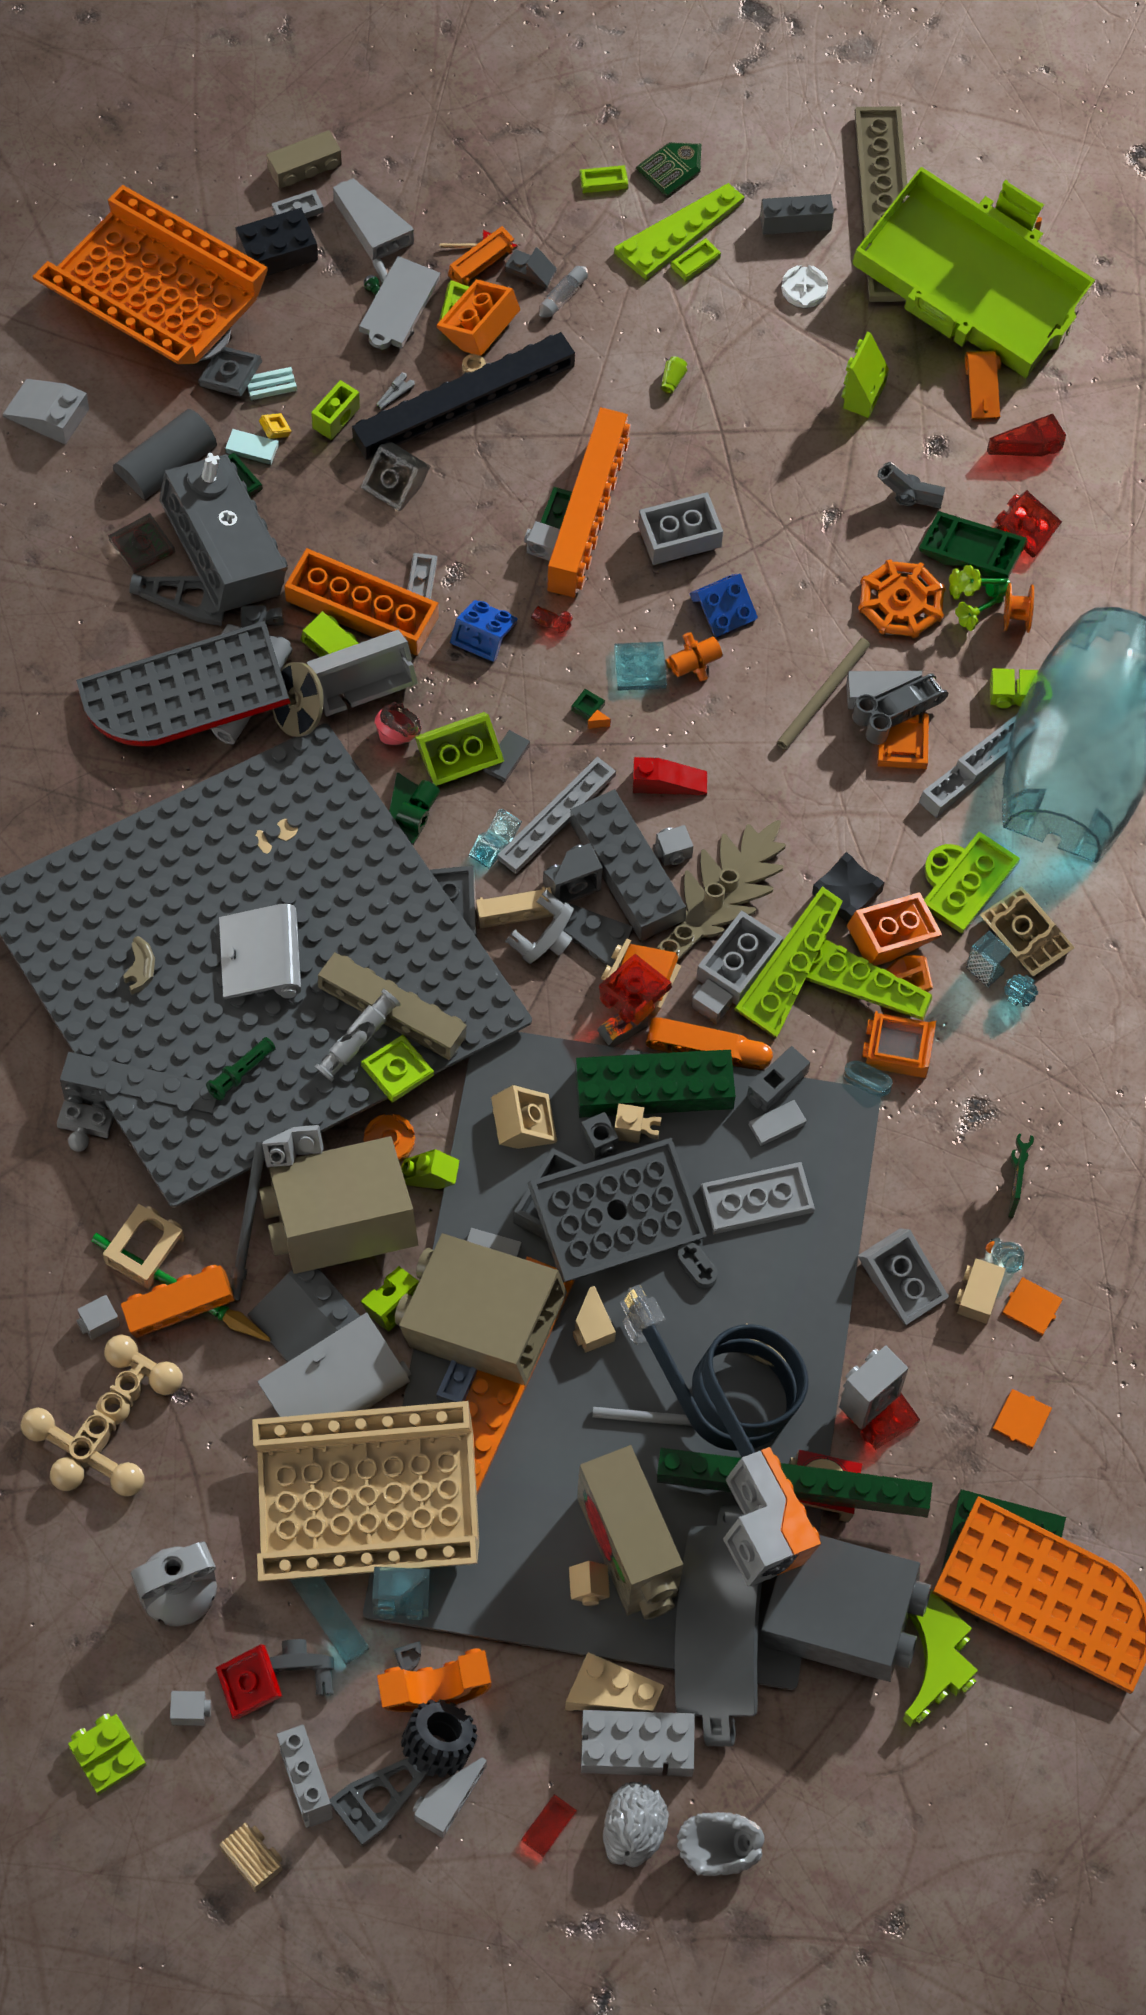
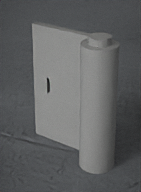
(264, 949)

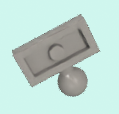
(84, 1121)

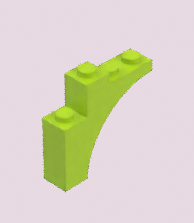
(945, 1667)

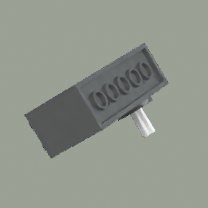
(223, 532)

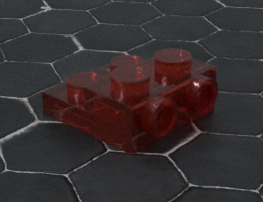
(1028, 519)
(634, 990)
(889, 1423)

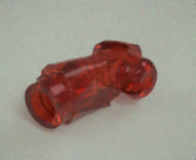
(552, 620)

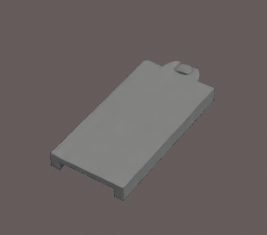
(398, 303)

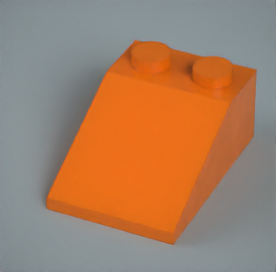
(893, 928)

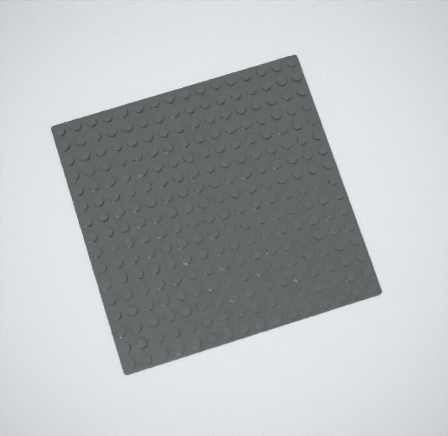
(169, 882)

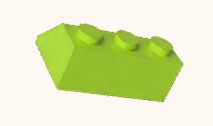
(459, 748)

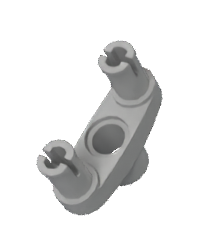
(552, 938)

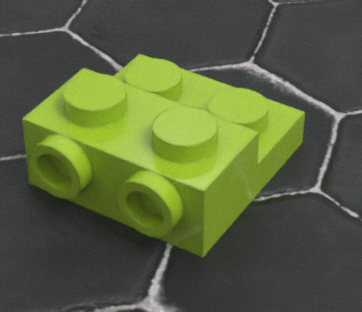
(106, 1753)

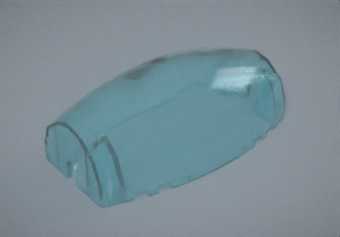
(1082, 737)

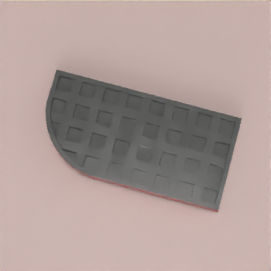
(186, 689)

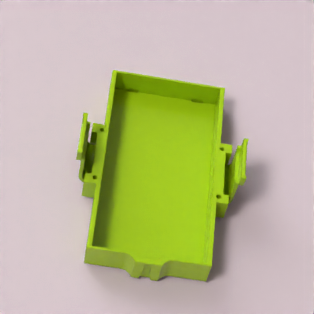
(976, 269)

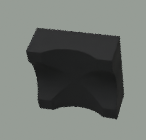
(851, 884)

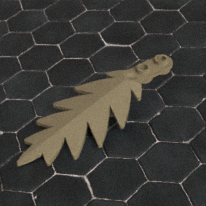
(727, 887)

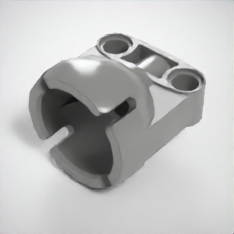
(179, 1597)

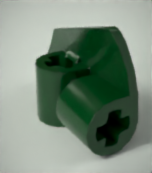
(412, 804)

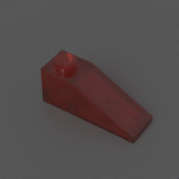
(1031, 439)

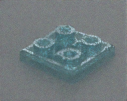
(640, 666)

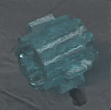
(1021, 990)

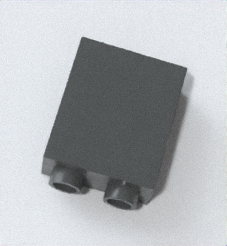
(848, 1609)

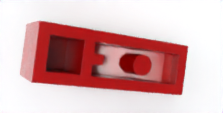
(667, 777)

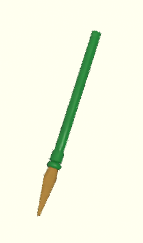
(234, 1319)

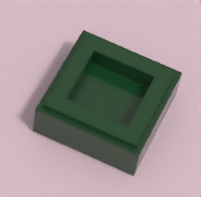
(587, 704)

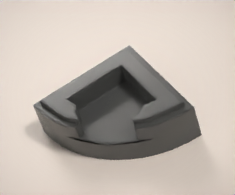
(408, 1656)

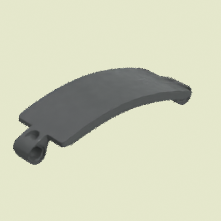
(716, 1633)

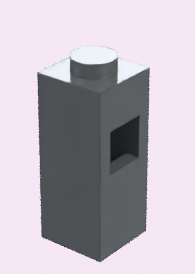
(778, 1079)

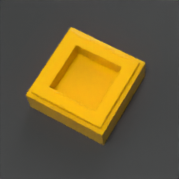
(275, 426)

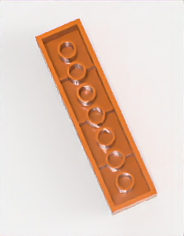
(588, 502)

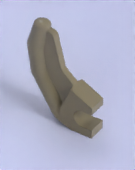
(143, 967)

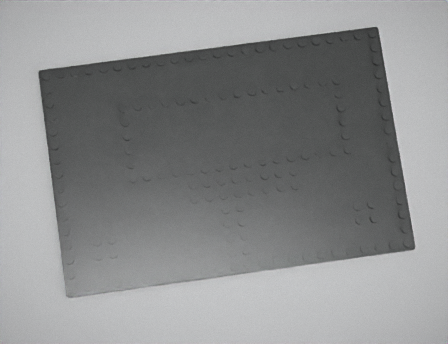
(773, 1274)

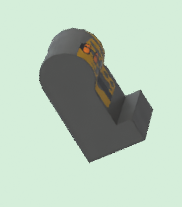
(616, 1031)

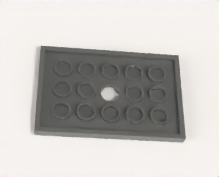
(655, 1201)

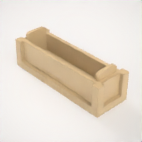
(511, 908)

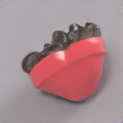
(397, 724)

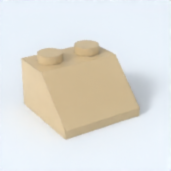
(523, 1118)

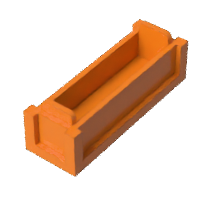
(481, 256)

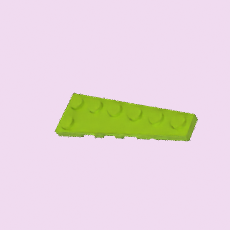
(857, 977)

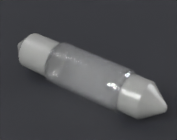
(563, 291)

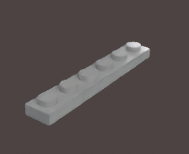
(555, 815)

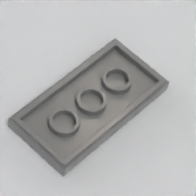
(757, 1198)

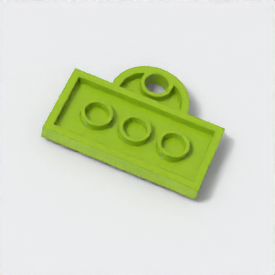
(967, 879)

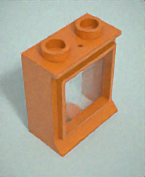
(899, 1044)

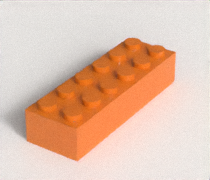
(360, 599)

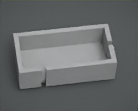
(365, 671)
(637, 1743)

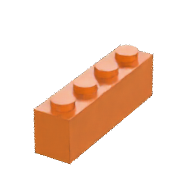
(177, 1301)

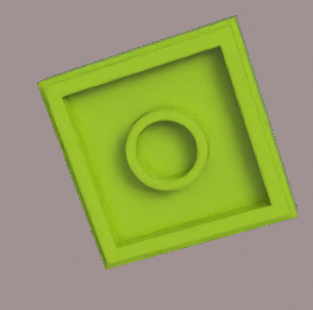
(397, 1068)

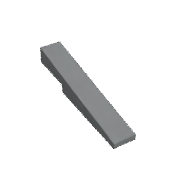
(968, 771)

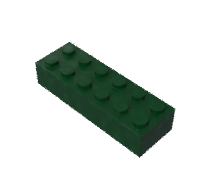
(656, 1082)

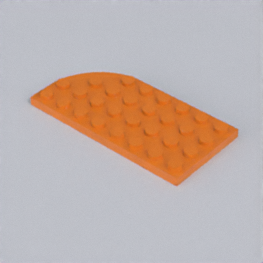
(1047, 1593)

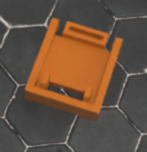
(906, 739)

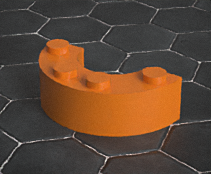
(454, 1683)

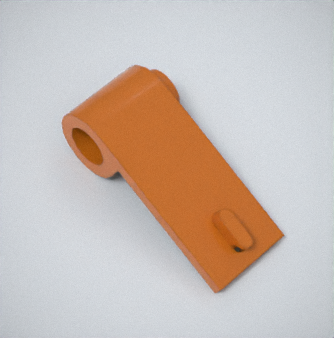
(983, 383)

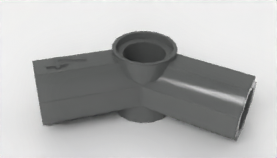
(910, 488)

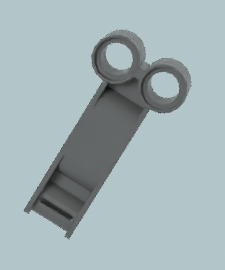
(896, 707)

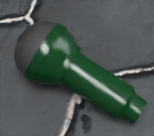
(371, 284)

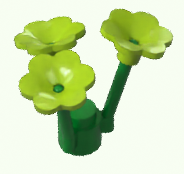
(969, 582)

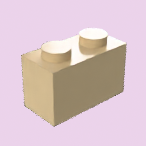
(981, 1290)

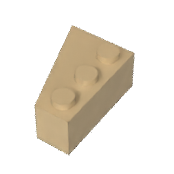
(612, 1688)

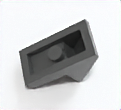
(533, 268)

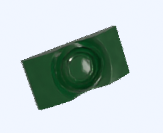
(966, 542)

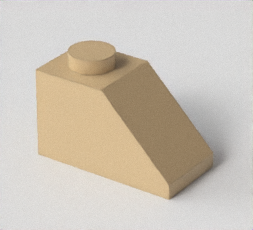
(593, 1323)

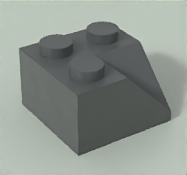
(576, 876)

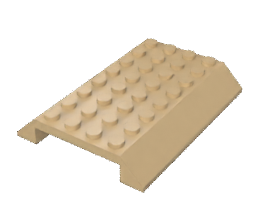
(366, 1491)

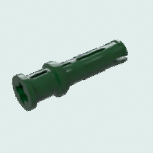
(232, 1075)

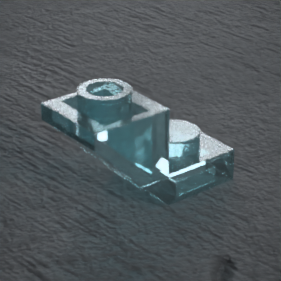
(496, 838)

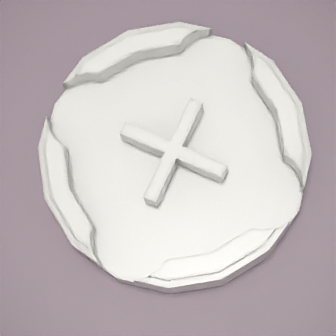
(804, 286)

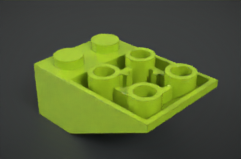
(865, 377)

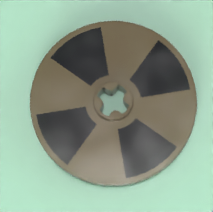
(305, 699)

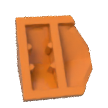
(913, 970)

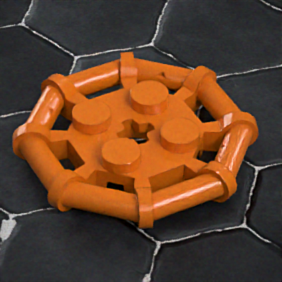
(902, 610)

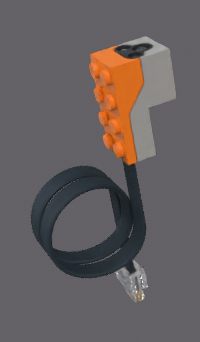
(775, 1526)

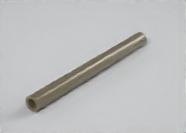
(823, 693)

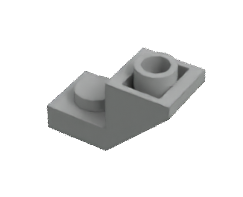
(284, 1147)

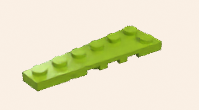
(669, 237)
(781, 979)

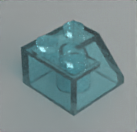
(401, 1592)

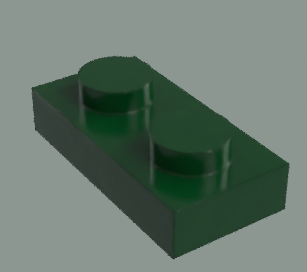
(556, 507)

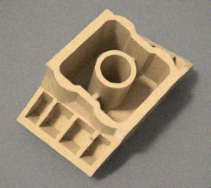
(1027, 931)

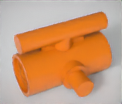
(694, 656)

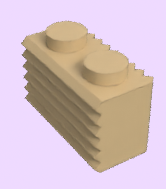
(251, 1856)

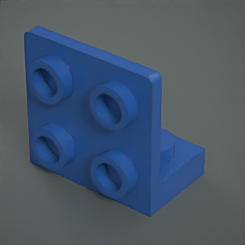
(725, 604)
(482, 629)

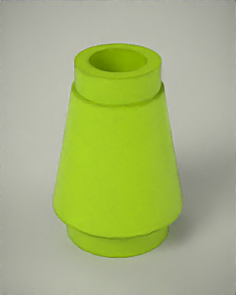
(673, 373)

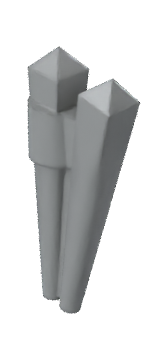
(397, 389)

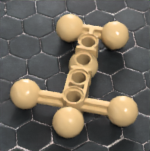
(127, 1477)

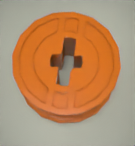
(1018, 607)

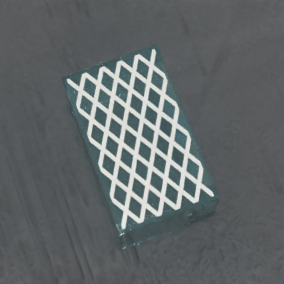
(985, 958)

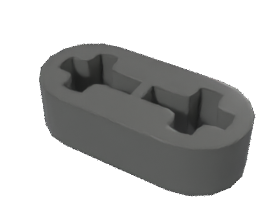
(692, 1268)

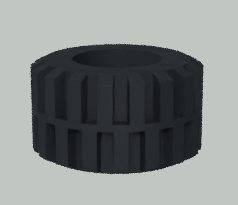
(430, 1753)

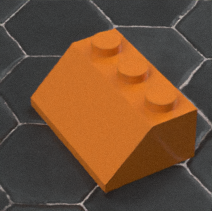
(479, 316)

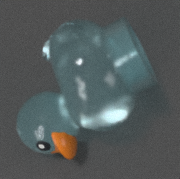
(1006, 1254)

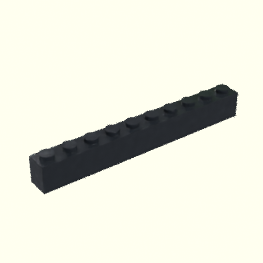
(464, 394)

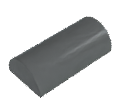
(174, 445)

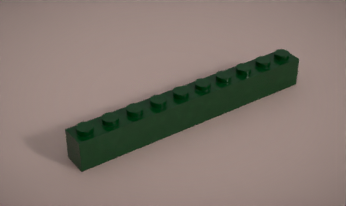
(809, 1483)

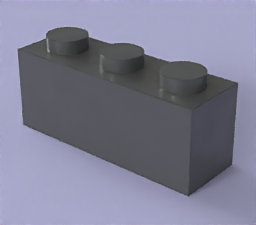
(796, 214)

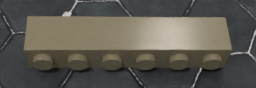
(413, 1018)

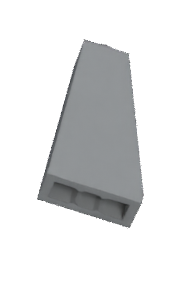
(371, 220)

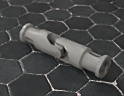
(348, 1045)

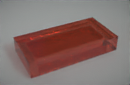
(549, 1825)

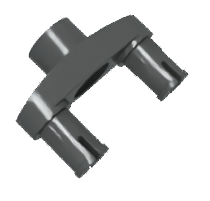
(295, 1657)

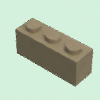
(304, 159)

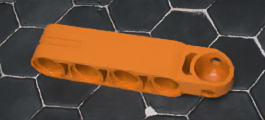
(678, 1036)

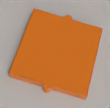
(1032, 1306)
(1022, 1418)

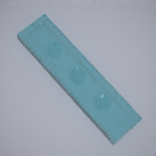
(331, 1617)

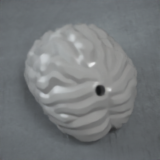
(634, 1824)
(720, 1843)

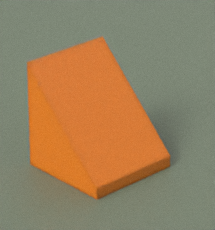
(598, 720)

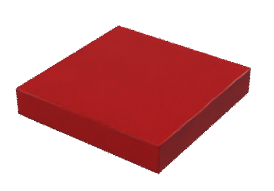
(248, 1682)

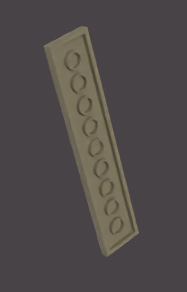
(880, 173)

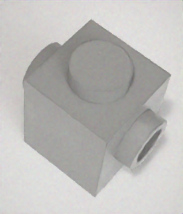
(673, 845)

